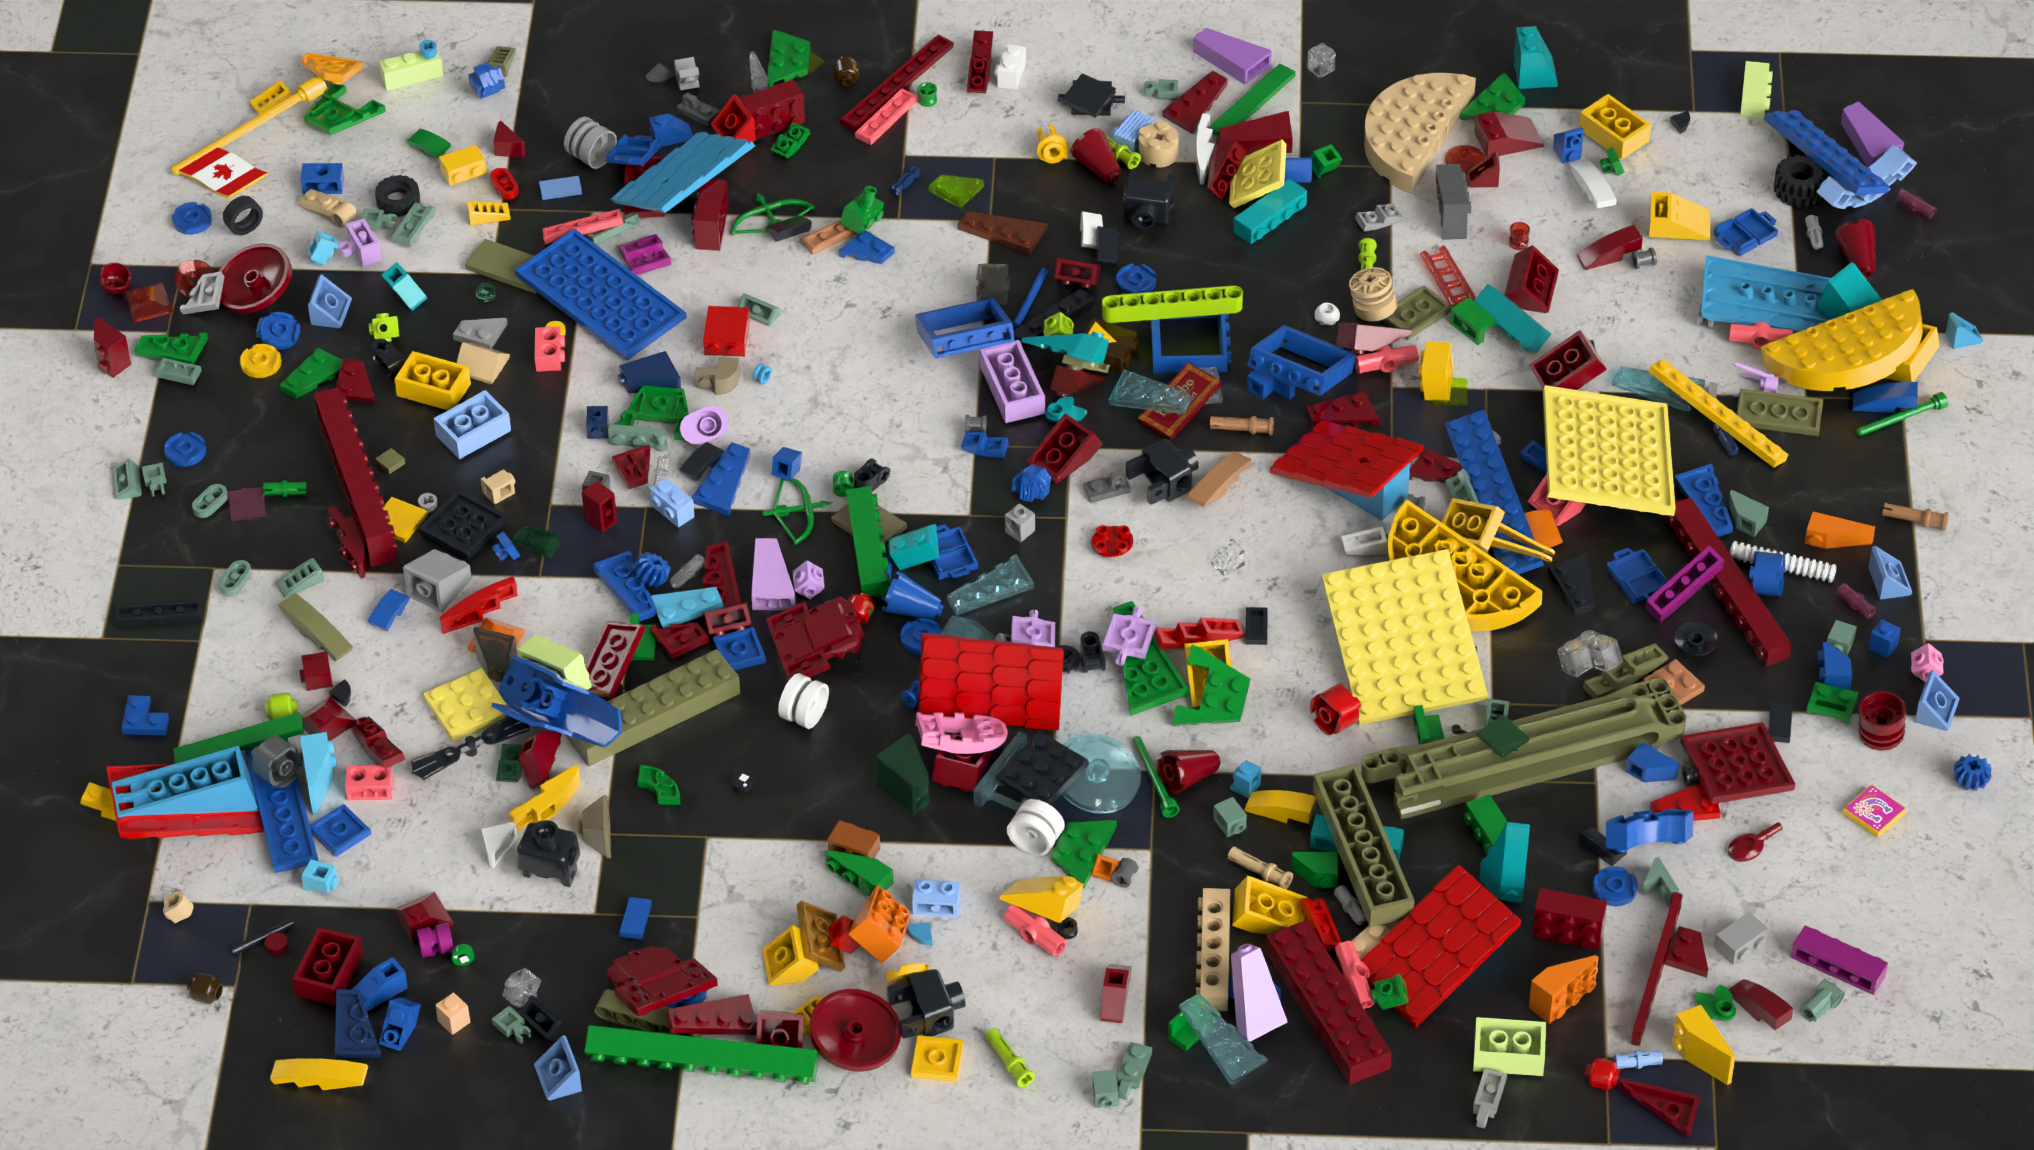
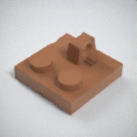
(1681, 681)

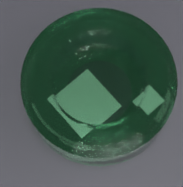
(485, 292)

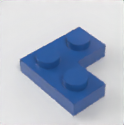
(139, 721)

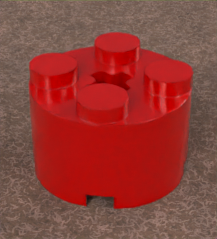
(1335, 709)

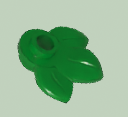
(1717, 1003)

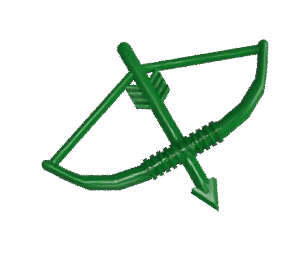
(766, 208)
(783, 510)

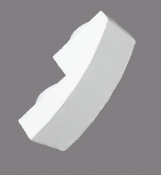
(1088, 227)

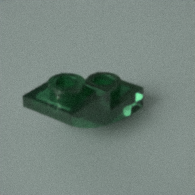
(509, 764)

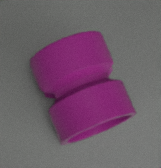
(435, 940)

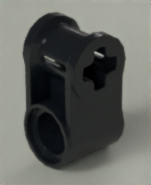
(387, 357)
(871, 475)
(1091, 652)

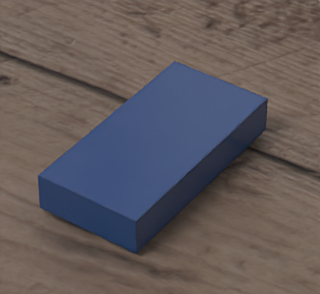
(635, 918)

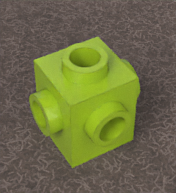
(392, 324)
(1058, 325)

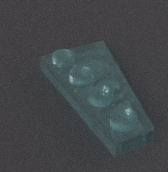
(1144, 393)
(999, 584)
(1227, 1048)

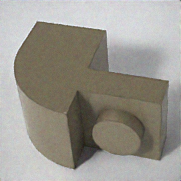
(722, 379)

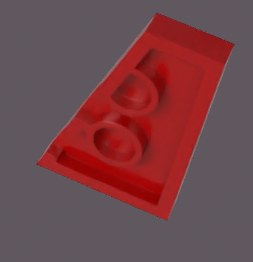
(1691, 798)

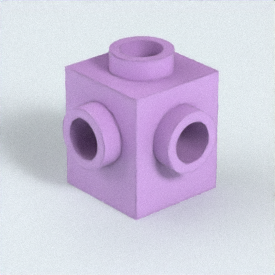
(808, 579)

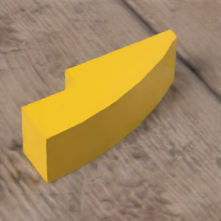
(1282, 805)

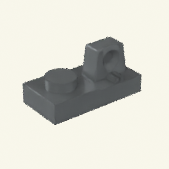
(697, 110)
(1107, 487)

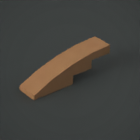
(1217, 480)

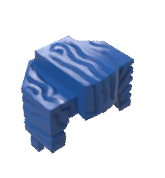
(486, 80)
(1032, 483)

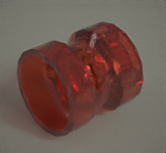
(1519, 235)

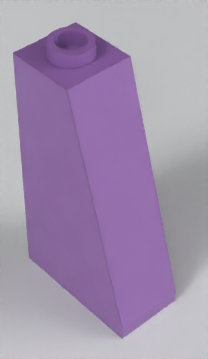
(1232, 55)
(1868, 133)

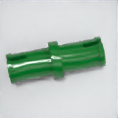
(284, 488)

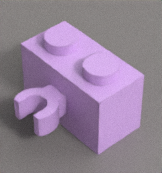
(361, 242)

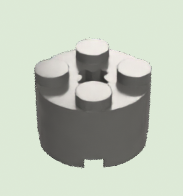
(276, 761)

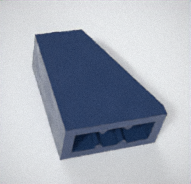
(651, 371)

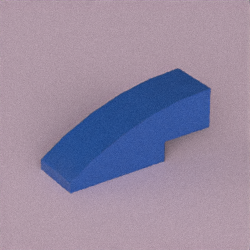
(1886, 397)

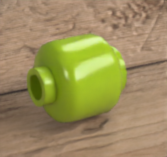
(280, 705)

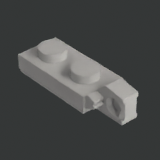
(1488, 1096)

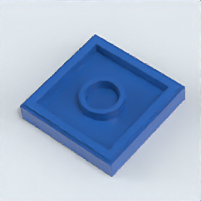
(740, 648)
(339, 830)

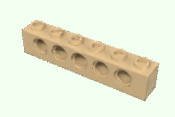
(1215, 947)

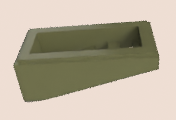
(503, 58)

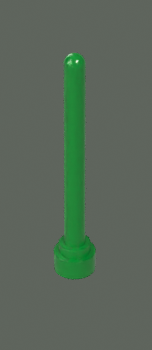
(1937, 402)
(1168, 805)

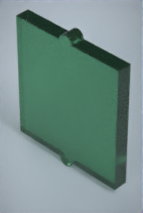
(1502, 736)

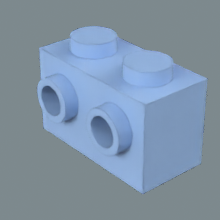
(671, 502)
(936, 898)

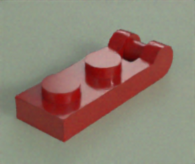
(1321, 922)

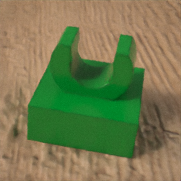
(1611, 163)

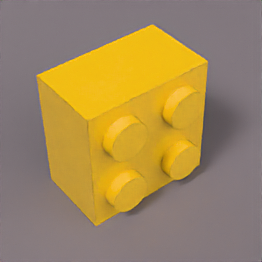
(1436, 371)

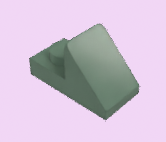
(1660, 880)

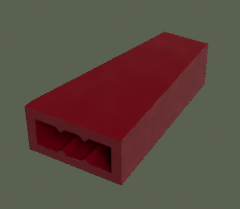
(1260, 132)

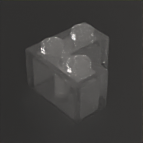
(1589, 651)

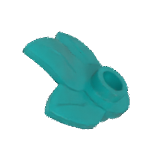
(1064, 405)

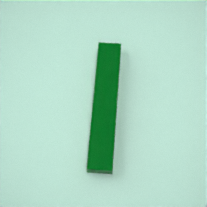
(1254, 98)
(246, 737)

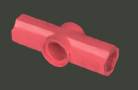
(1757, 335)
(1386, 359)
(1035, 930)
(1355, 972)

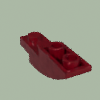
(980, 62)
(350, 539)
(375, 742)

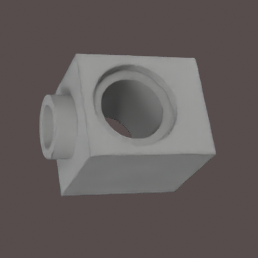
(1019, 522)

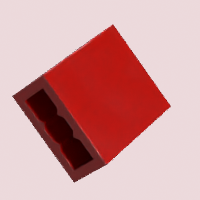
(726, 331)

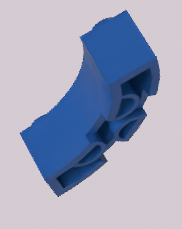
(1645, 828)

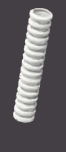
(1793, 564)

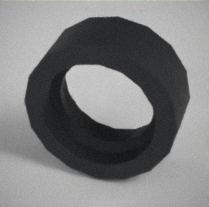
(248, 224)

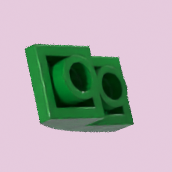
(791, 141)
(430, 143)

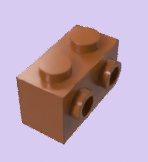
(854, 840)

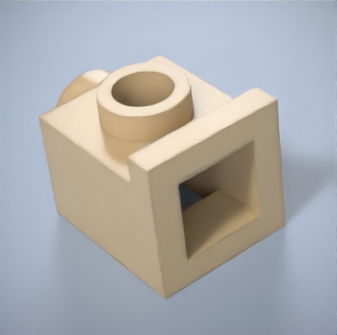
(498, 486)

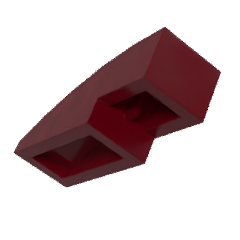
(1611, 248)
(1762, 1003)

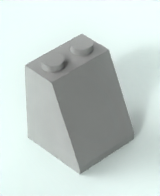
(436, 579)

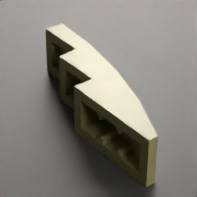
(316, 626)
(1634, 667)

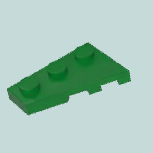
(181, 348)
(314, 370)

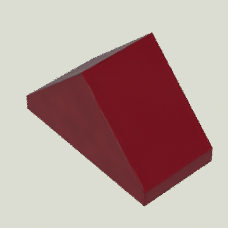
(507, 142)
(1485, 173)

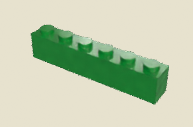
(867, 541)

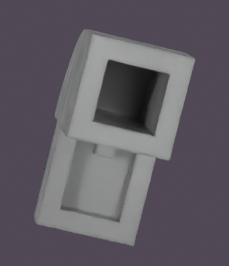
(686, 73)

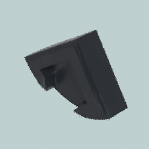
(1681, 121)
(341, 693)

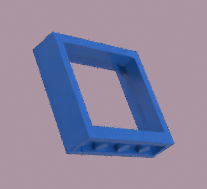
(965, 339)
(1339, 360)
(1174, 364)

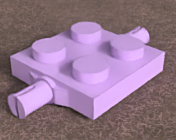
(1032, 630)
(1129, 635)

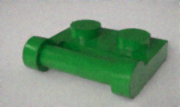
(1832, 702)

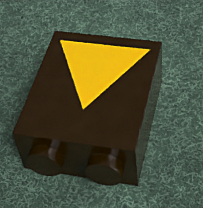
(1121, 345)

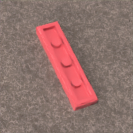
(886, 116)
(584, 225)

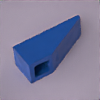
(382, 983)

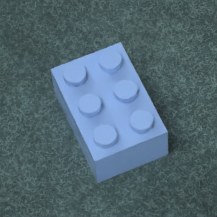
(472, 424)

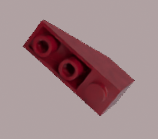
(1224, 165)

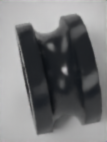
(1690, 775)
(1069, 933)

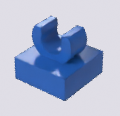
(505, 547)

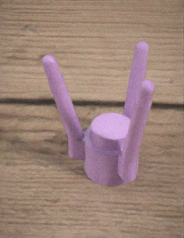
(1768, 381)

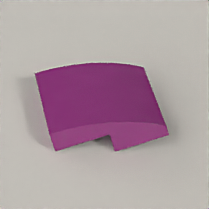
(645, 254)

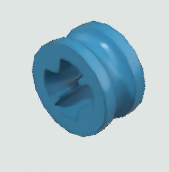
(428, 49)
(762, 373)

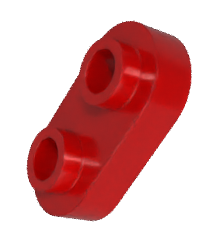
(504, 183)

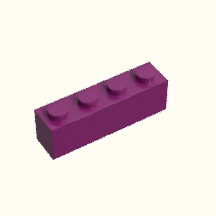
(1684, 584)
(1839, 960)

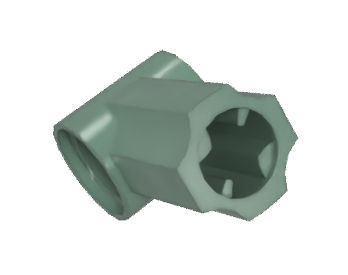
(1824, 997)

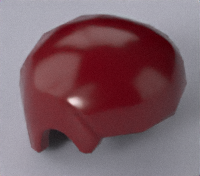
(115, 278)

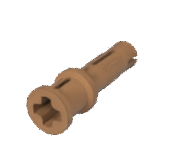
(1252, 424)
(1926, 517)

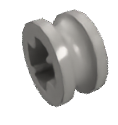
(428, 502)

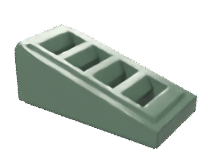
(309, 569)
(1498, 706)

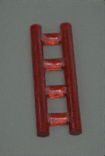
(1452, 268)

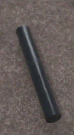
(250, 942)

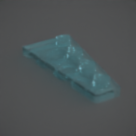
(1646, 385)

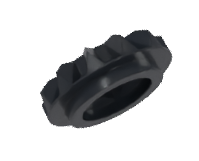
(1073, 657)

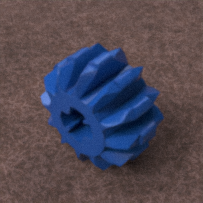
(651, 569)
(1972, 772)

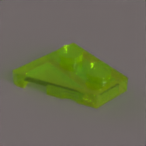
(956, 189)

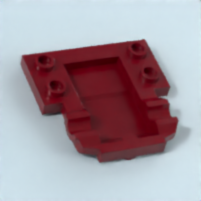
(815, 635)
(657, 978)

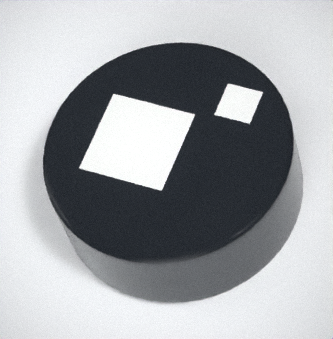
(742, 782)

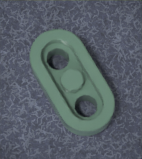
(207, 502)
(233, 580)

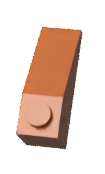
(1835, 532)

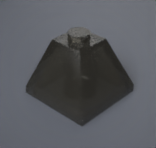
(494, 652)

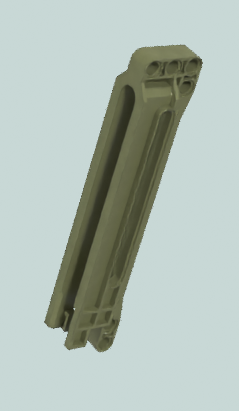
(1559, 745)

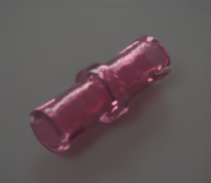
(1916, 203)
(1856, 601)

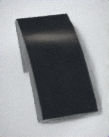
(699, 461)

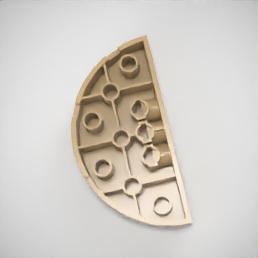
(1412, 123)

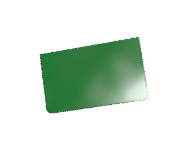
(1471, 320)
(647, 644)
(1427, 727)
(1181, 1032)

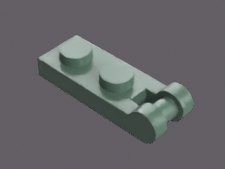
(413, 224)
(637, 436)
(1463, 490)

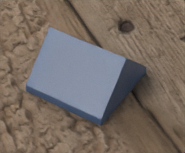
(328, 304)
(1888, 575)
(1936, 703)
(558, 1070)

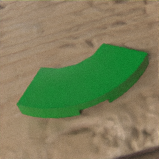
(660, 784)

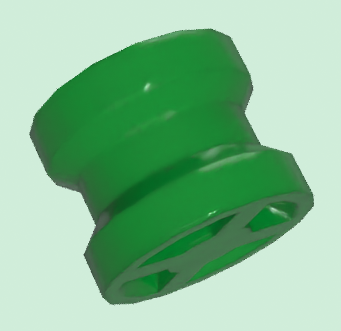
(927, 94)
(841, 482)

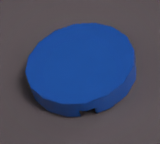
(192, 218)
(1135, 279)
(279, 330)
(185, 449)
(911, 633)
(1615, 886)

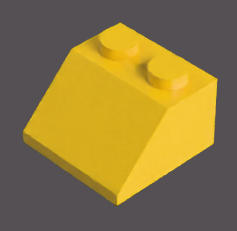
(786, 959)

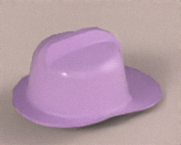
(704, 425)

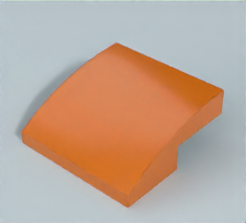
(1544, 527)

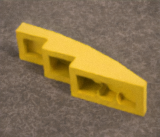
(322, 1072)

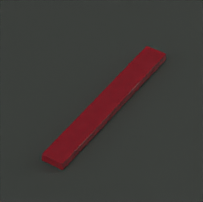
(899, 79)
(1656, 970)

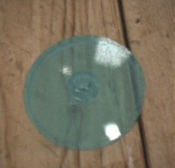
(1109, 779)

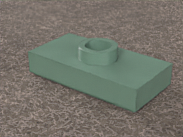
(178, 371)

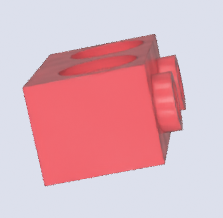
(548, 349)
(369, 782)

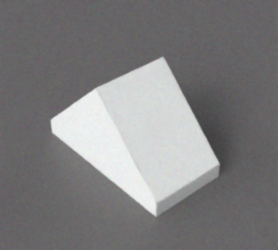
(498, 841)

